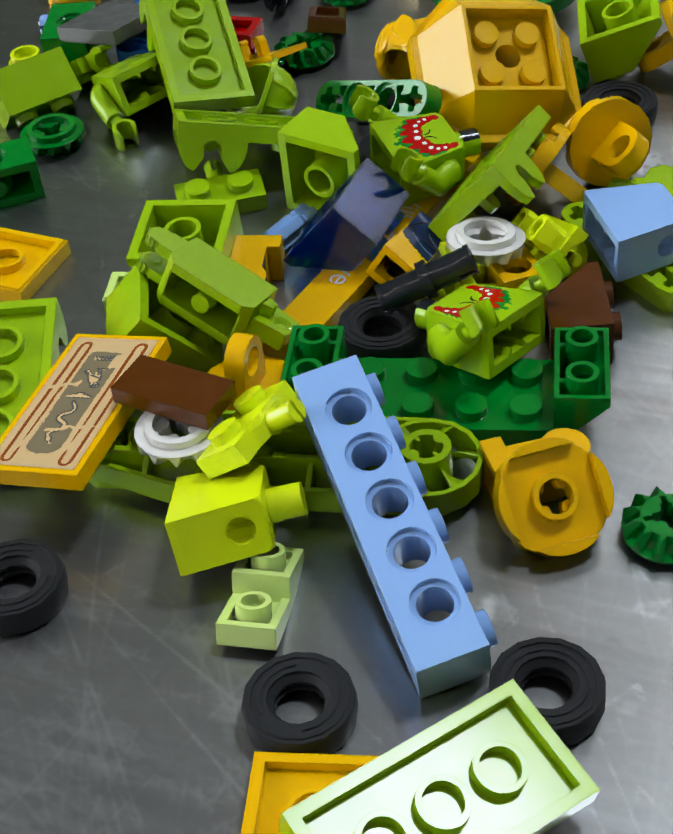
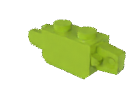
(213, 290)

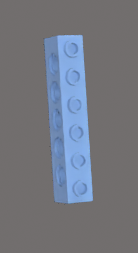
(434, 652)

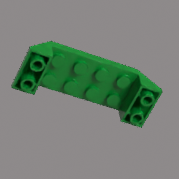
(515, 404)

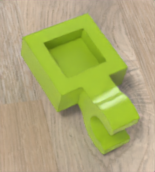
(91, 63)

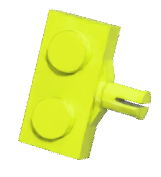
(257, 418)

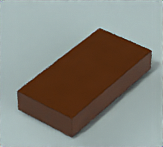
(327, 20)
(174, 391)

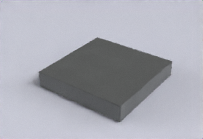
(104, 25)

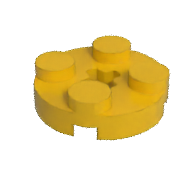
(568, 467)

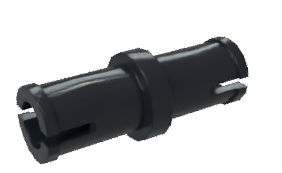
(426, 279)

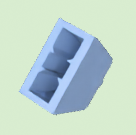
(630, 227)

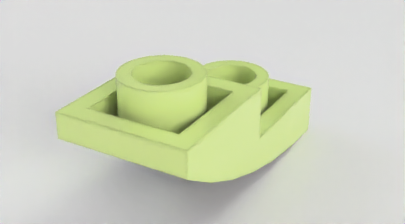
(261, 599)

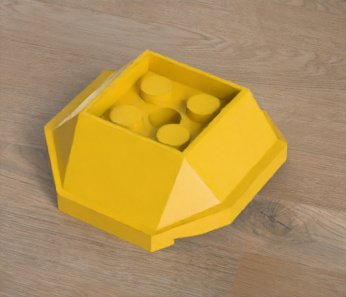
(495, 65)

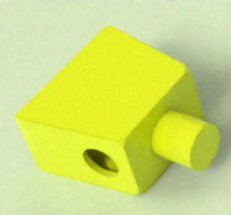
(228, 516)

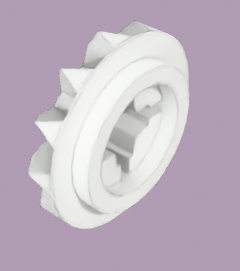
(488, 239)
(156, 440)

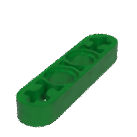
(404, 90)

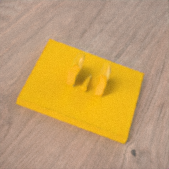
(263, 53)

